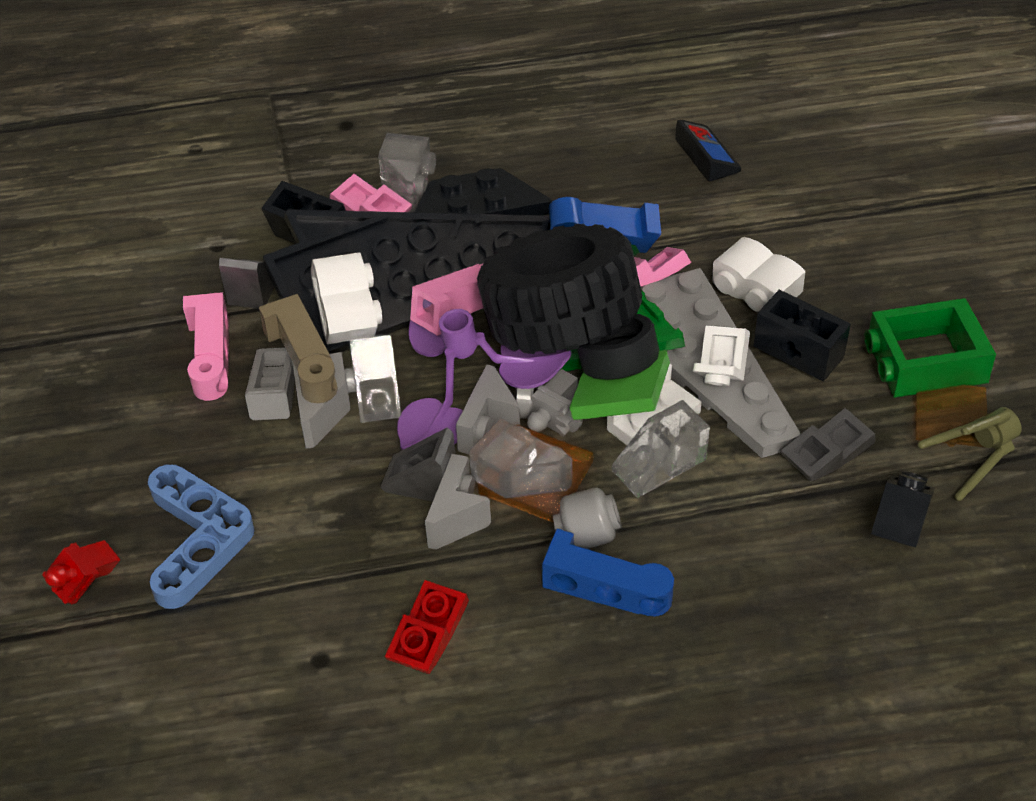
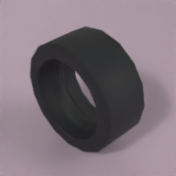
(623, 353)

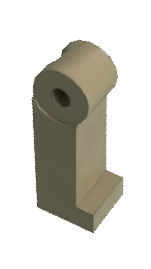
(292, 324)

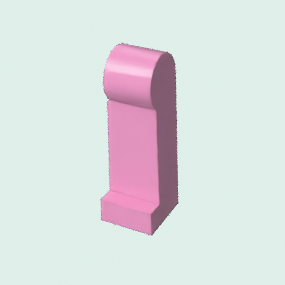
(445, 293)
(210, 321)

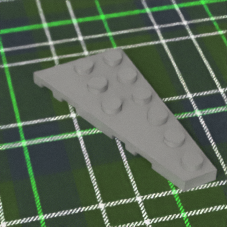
(749, 405)

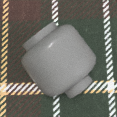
(589, 516)

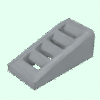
(270, 388)

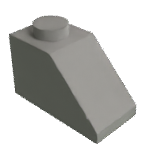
(320, 418)

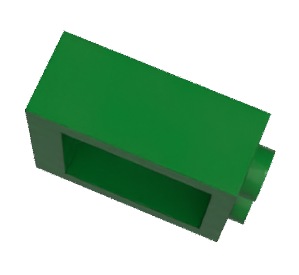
(967, 366)

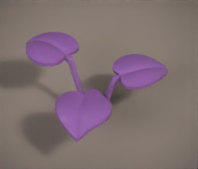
(459, 341)

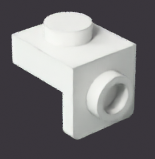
(723, 355)

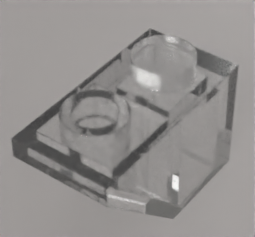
(406, 165)
(375, 378)
(663, 449)
(518, 463)

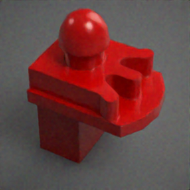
(78, 568)

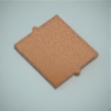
(947, 409)

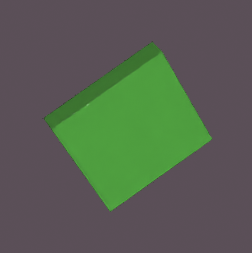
(620, 396)

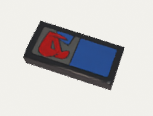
(705, 150)

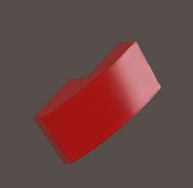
(428, 628)

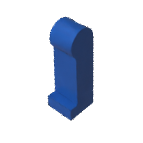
(638, 225)
(606, 578)

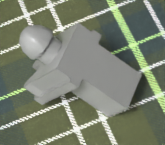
(552, 405)

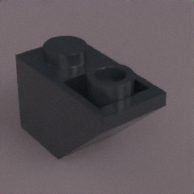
(903, 508)

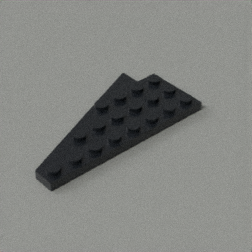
(399, 247)

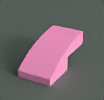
(361, 196)
(661, 266)

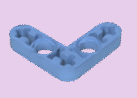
(209, 533)

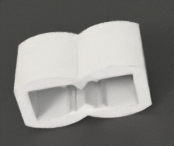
(755, 273)
(344, 297)

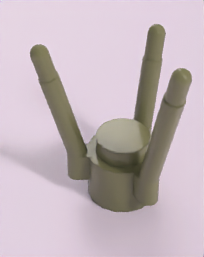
(992, 431)

